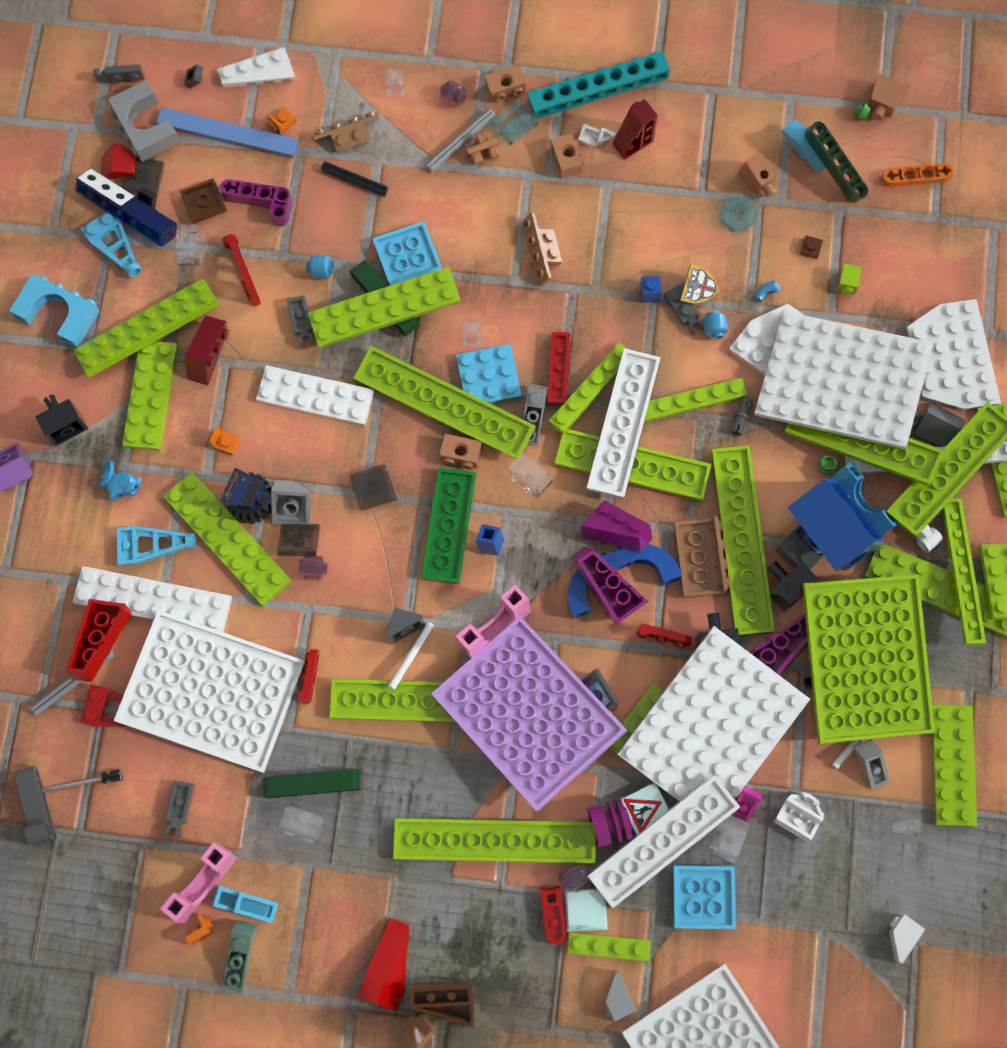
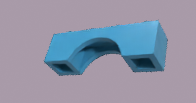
(851, 481)

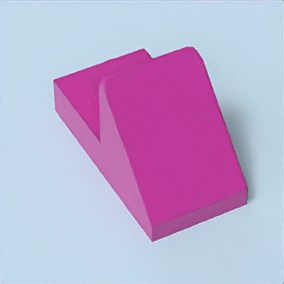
(748, 801)

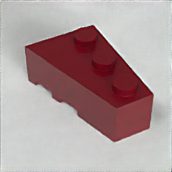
(636, 130)
(205, 349)

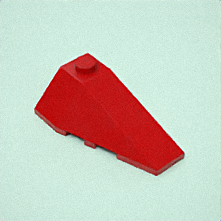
(386, 973)

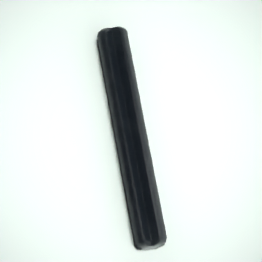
(354, 178)

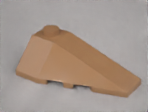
(419, 1031)

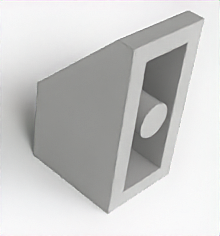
(872, 763)
(618, 999)

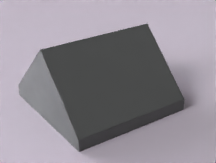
(938, 426)
(403, 624)

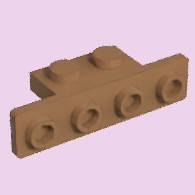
(349, 134)
(542, 247)

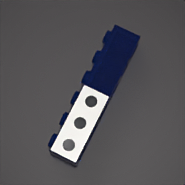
(126, 207)

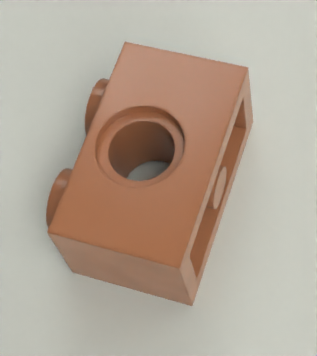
(511, 76)
(567, 165)
(452, 444)

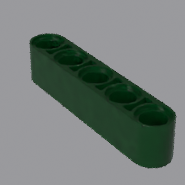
(835, 152)
(370, 282)
(311, 783)

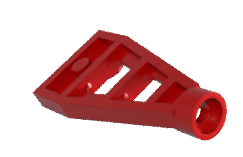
(230, 242)
(96, 705)

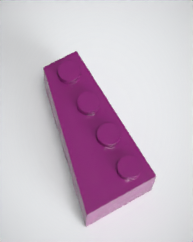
(609, 587)

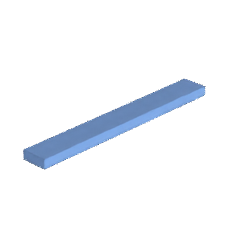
(229, 132)

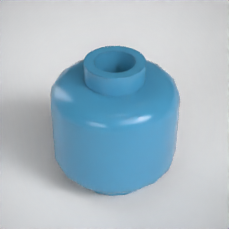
(320, 266)
(715, 325)

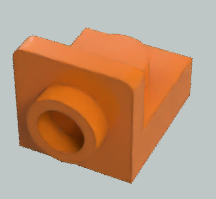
(281, 120)
(223, 441)
(197, 933)

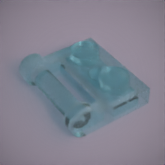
(516, 127)

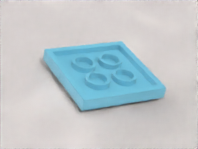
(407, 253)
(490, 374)
(704, 897)

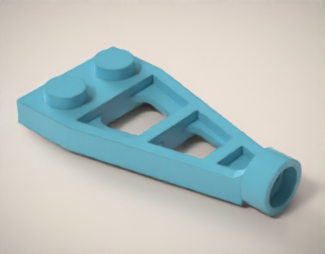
(101, 228)
(128, 544)

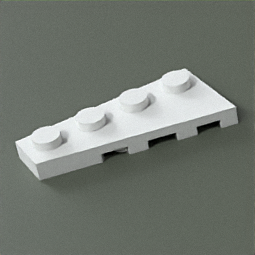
(265, 67)

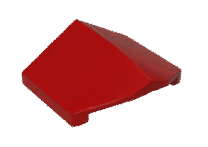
(117, 162)

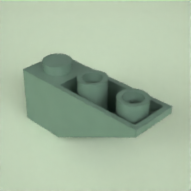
(239, 955)

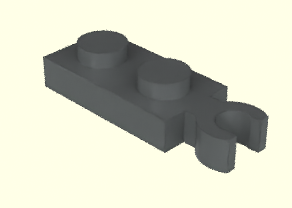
(120, 73)
(684, 311)
(300, 318)
(179, 806)

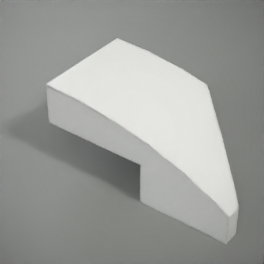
(593, 137)

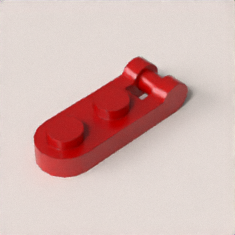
(664, 635)
(309, 676)
(553, 915)

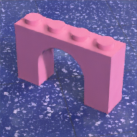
(514, 604)
(184, 904)

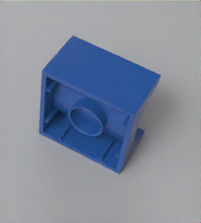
(836, 524)

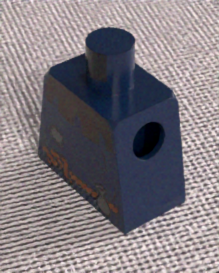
(244, 492)

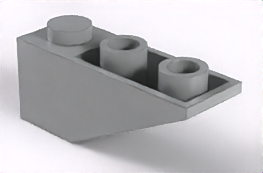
(535, 409)

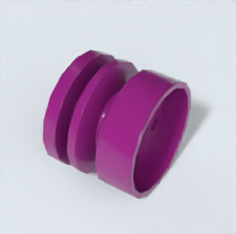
(610, 822)

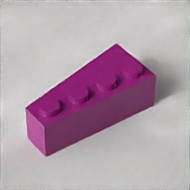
(783, 646)

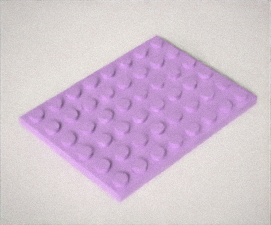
(529, 713)

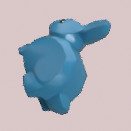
(118, 484)

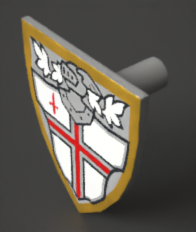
(698, 285)

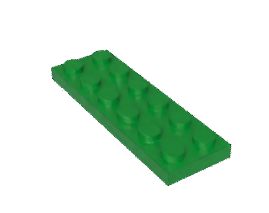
(448, 526)

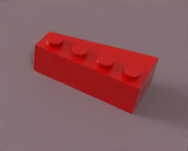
(96, 637)

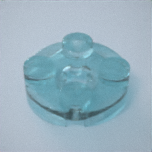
(741, 204)

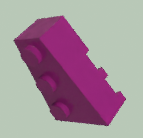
(616, 527)

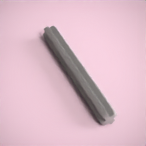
(460, 140)
(59, 691)

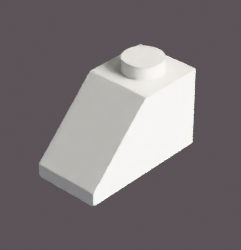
(904, 936)

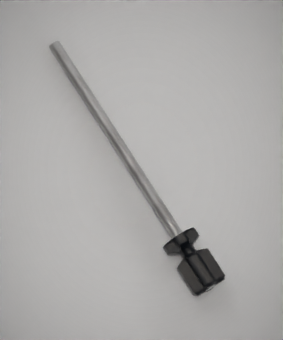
(114, 776)

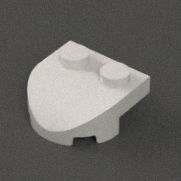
(800, 815)

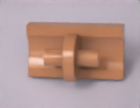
(490, 146)

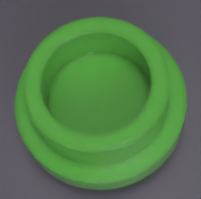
(862, 111)
(827, 464)

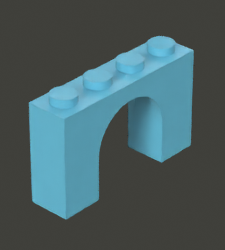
(39, 292)

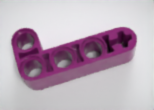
(234, 192)

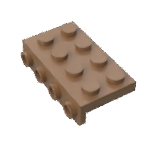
(701, 557)

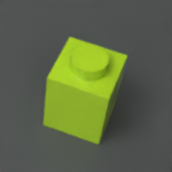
(849, 279)

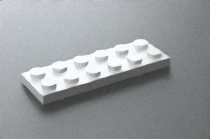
(315, 395)

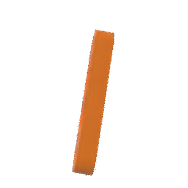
(918, 178)

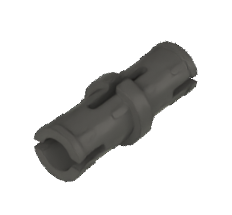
(741, 416)

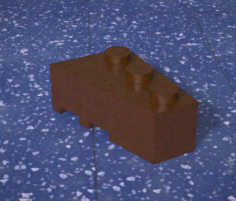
(444, 999)

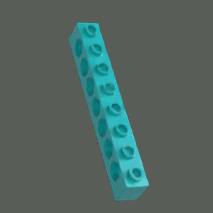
(642, 77)

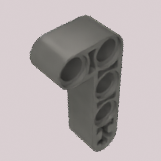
(35, 806)

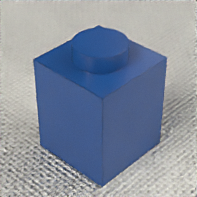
(650, 289)
(490, 540)

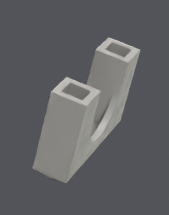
(144, 141)

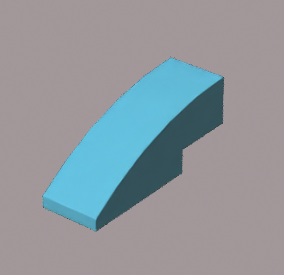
(796, 136)
(244, 904)

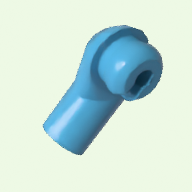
(771, 286)

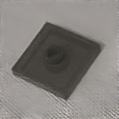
(147, 175)
(373, 487)
(298, 540)

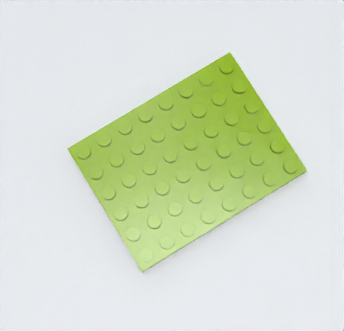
(868, 658)

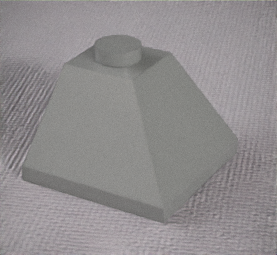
(290, 503)

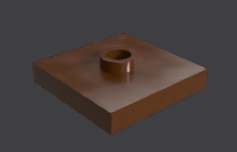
(203, 201)

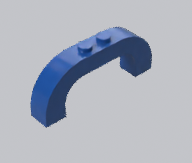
(618, 559)

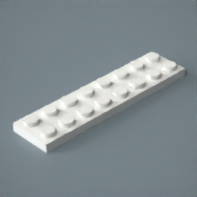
(623, 423)
(148, 596)
(663, 841)

